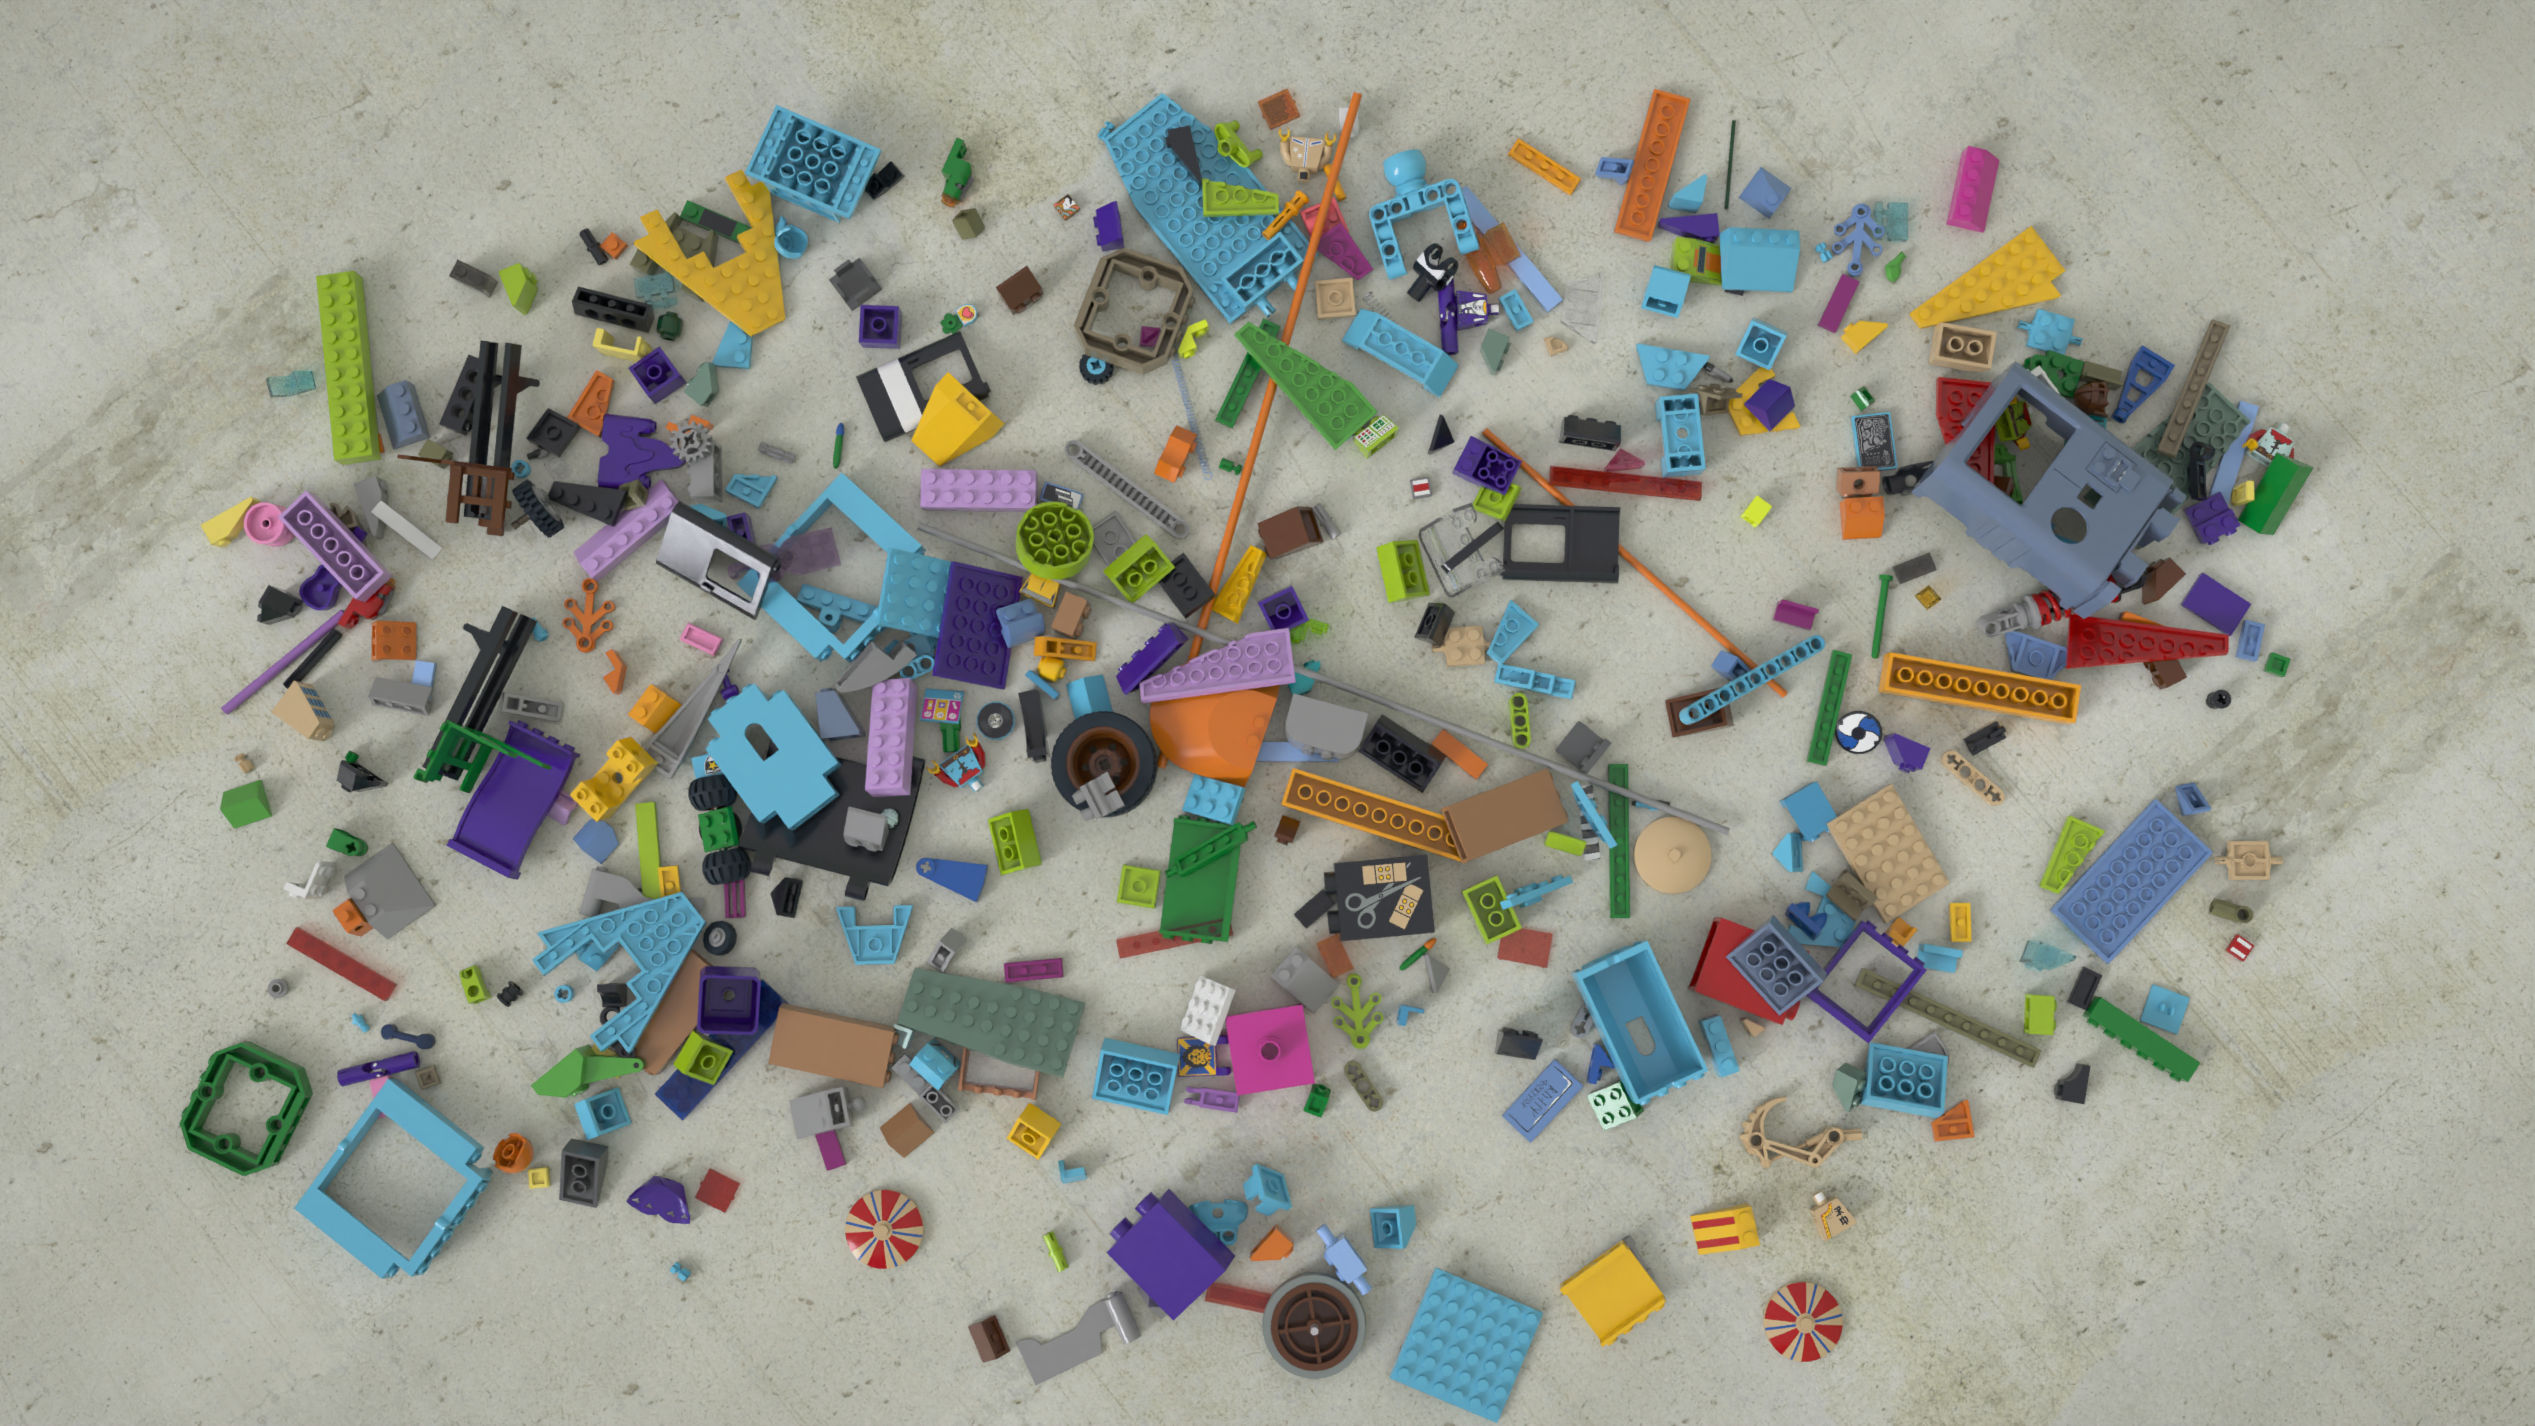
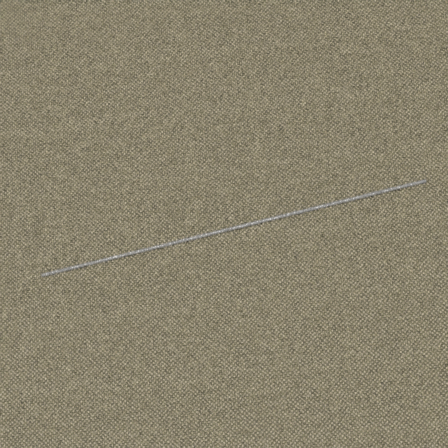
(1344, 686)

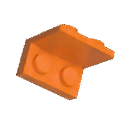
(393, 640)

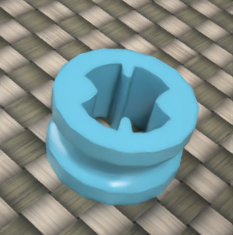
(525, 472)
(558, 991)

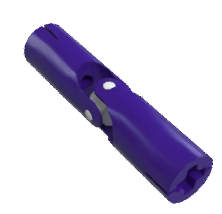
(1448, 322)
(380, 1068)

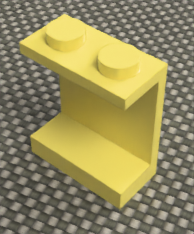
(604, 344)

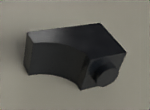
(613, 994)
(2075, 1086)

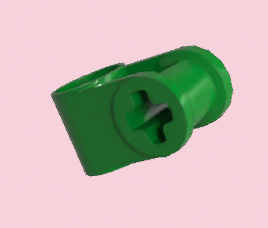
(345, 842)

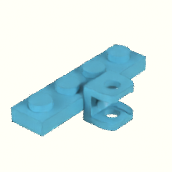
(834, 607)
(1532, 892)

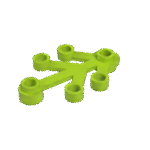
(1357, 1014)

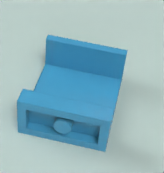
(1809, 810)

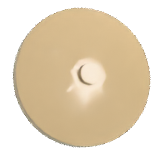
(1672, 855)

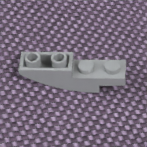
(935, 1099)

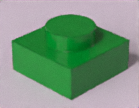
(2277, 664)

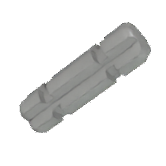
(776, 453)

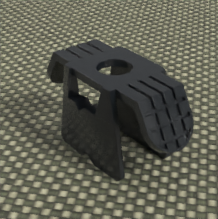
(1896, 483)

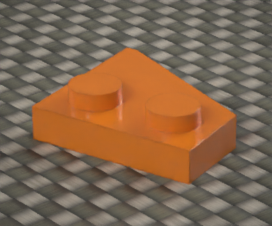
(1954, 1124)

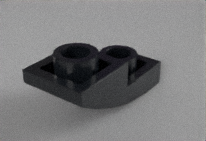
(884, 180)

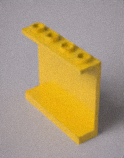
(1613, 1293)

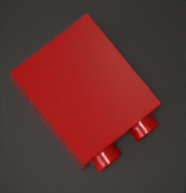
(1721, 981)

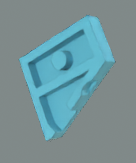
(751, 488)

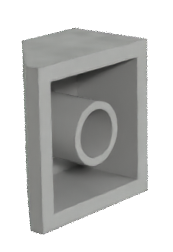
(866, 829)

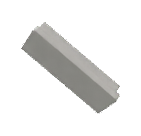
(400, 696)

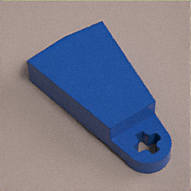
(960, 877)

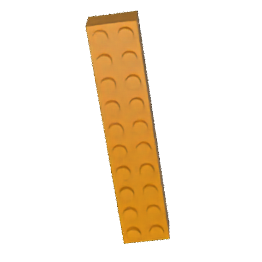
(1979, 688)
(1369, 813)

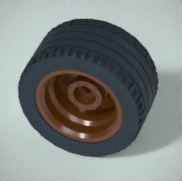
(1101, 730)

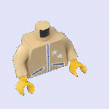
(1305, 154)

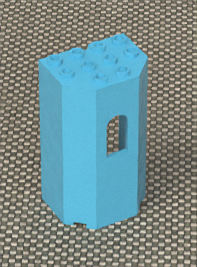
(1632, 986)

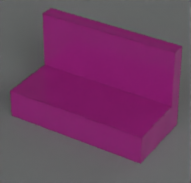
(1794, 614)

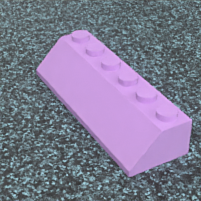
(630, 531)

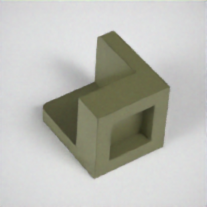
(968, 223)
(637, 494)

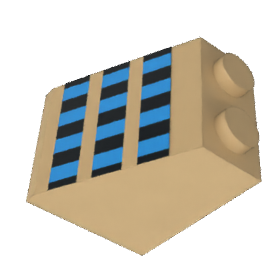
(304, 712)

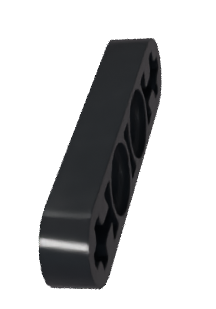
(1472, 547)

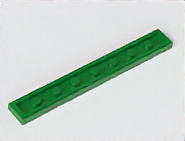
(1619, 855)

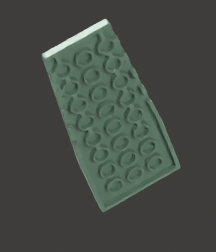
(2213, 422)
(994, 1019)

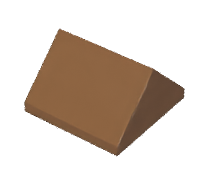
(906, 1130)

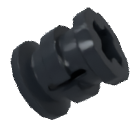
(2222, 703)
(510, 993)

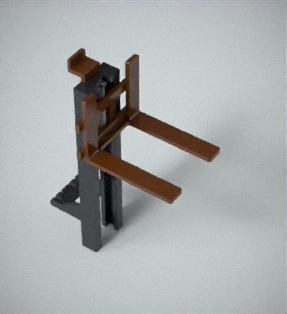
(486, 483)

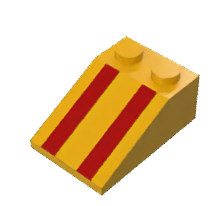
(1725, 1229)

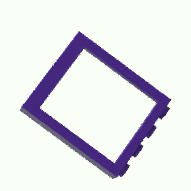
(1843, 1016)

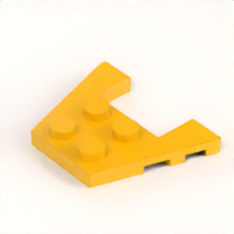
(1743, 419)

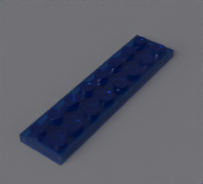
(685, 1093)

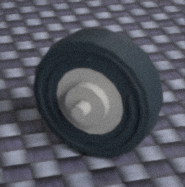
(719, 938)

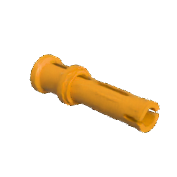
(1290, 209)

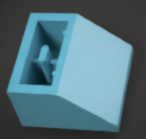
(1665, 291)

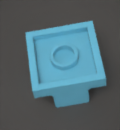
(1270, 1188)

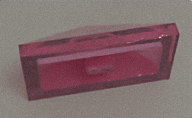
(1624, 461)

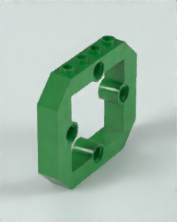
(213, 1146)

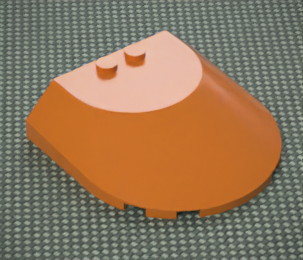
(1214, 732)

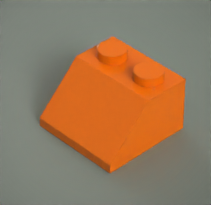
(1862, 517)
(1273, 1246)

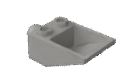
(822, 1112)

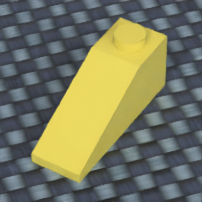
(228, 524)

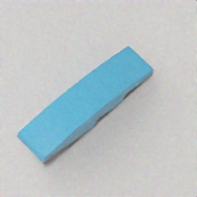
(1535, 681)

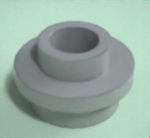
(282, 985)

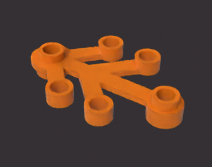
(588, 618)

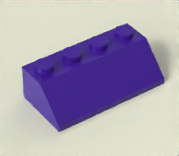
(1151, 658)

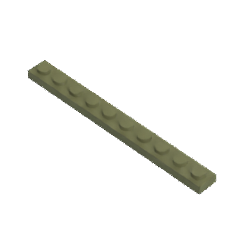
(1950, 1019)

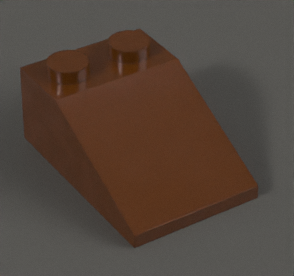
(1718, 720)

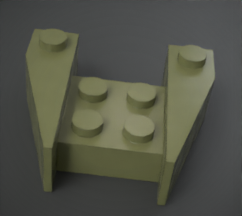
(688, 243)

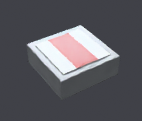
(1420, 488)

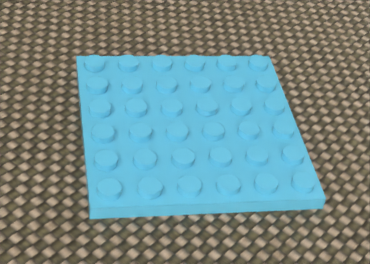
(1466, 1345)

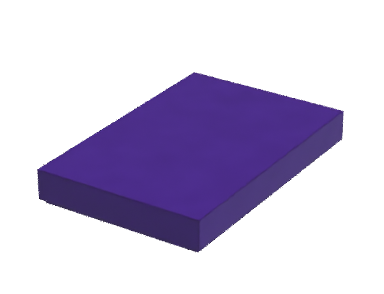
(2215, 604)

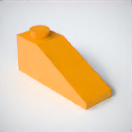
(1064, 648)

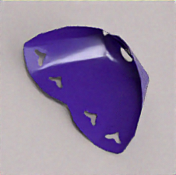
(664, 1197)

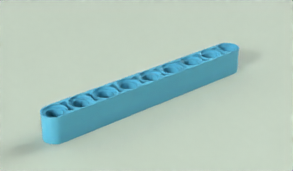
(1744, 681)

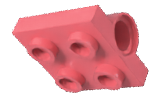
(1333, 217)

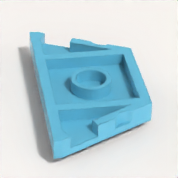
(1670, 367)
(1597, 822)

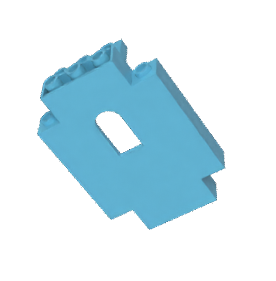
(790, 780)

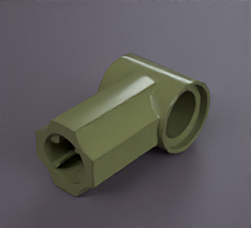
(2230, 911)

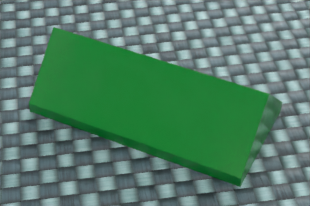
(2275, 494)

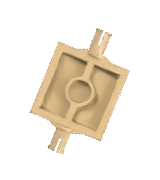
(1464, 646)
(2248, 860)

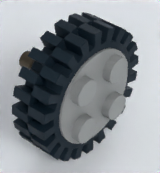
(537, 509)

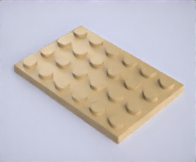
(1887, 853)

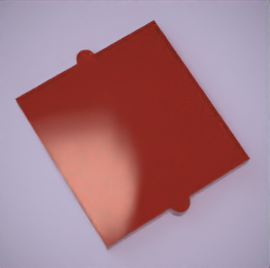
(717, 1190)

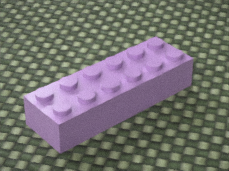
(978, 490)
(335, 546)
(891, 738)

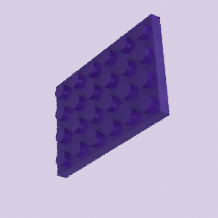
(970, 632)

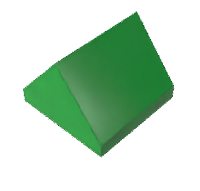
(1862, 398)

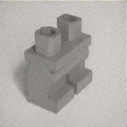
(1095, 795)

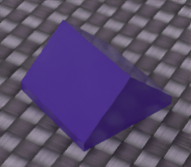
(1771, 403)

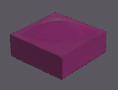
(1149, 336)

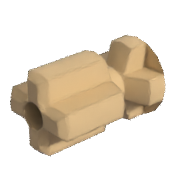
(245, 765)

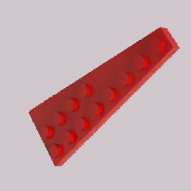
(2116, 642)

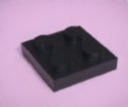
(553, 432)

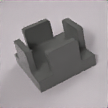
(854, 283)

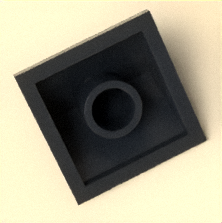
(1435, 623)

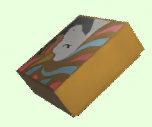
(1066, 207)

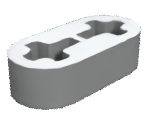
(1578, 1020)

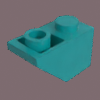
(1303, 683)

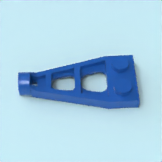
(2153, 365)

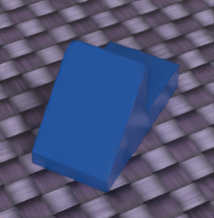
(1598, 1059)

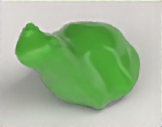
(1893, 268)

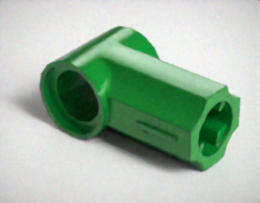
(951, 736)

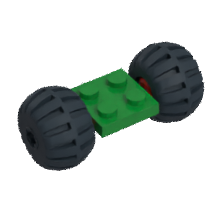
(719, 830)

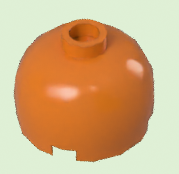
(513, 1154)

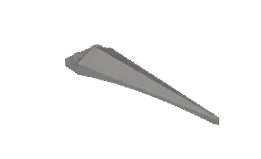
(677, 736)

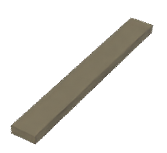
(2193, 389)

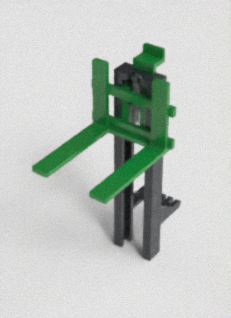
(455, 741)

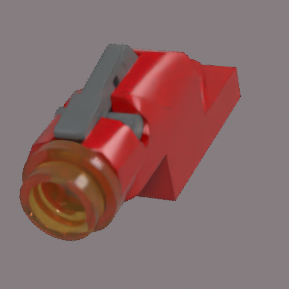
(370, 609)

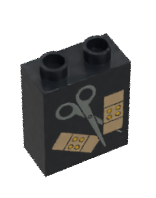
(1380, 898)

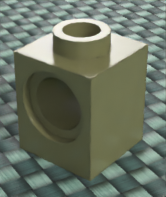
(435, 451)

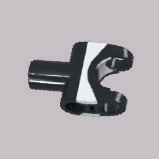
(1431, 272)

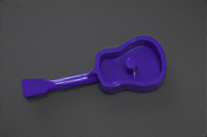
(322, 588)

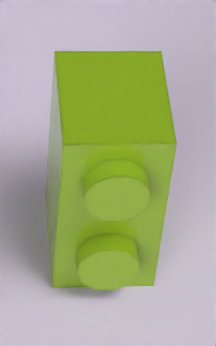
(2039, 1014)

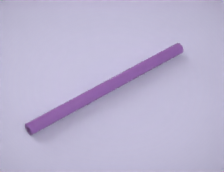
(282, 663)

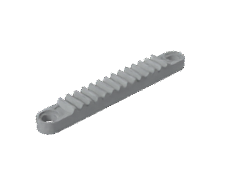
(1127, 489)

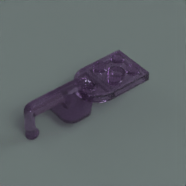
(811, 552)

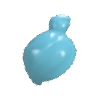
(789, 240)

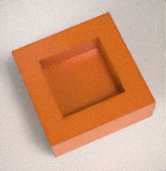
(614, 245)

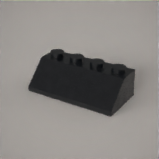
(1402, 753)

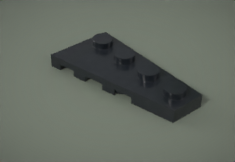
(592, 501)

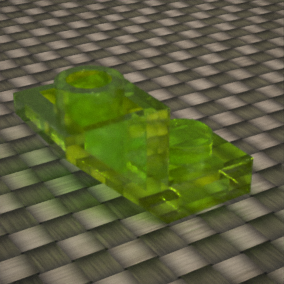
(1299, 633)

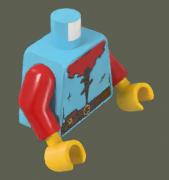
(963, 766)

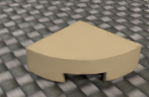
(1555, 345)

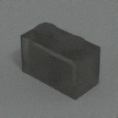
(473, 278)

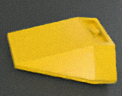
(953, 422)

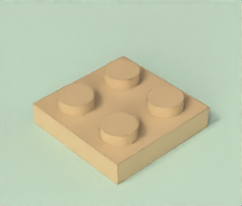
(1335, 298)

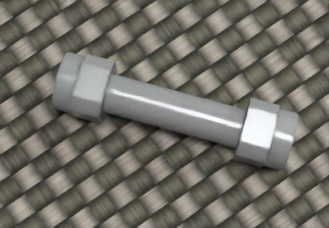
(1631, 1244)

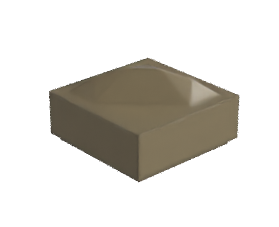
(428, 1077)

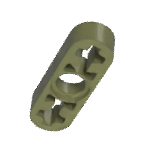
(1367, 1101)

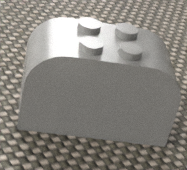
(1324, 728)

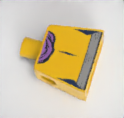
(1041, 590)

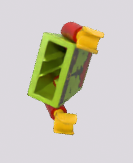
(2015, 423)

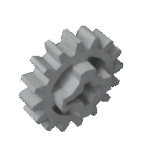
(694, 435)

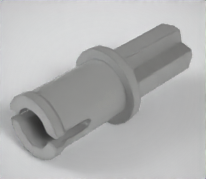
(1326, 521)

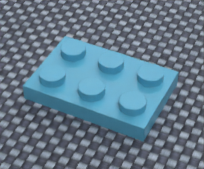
(1213, 799)

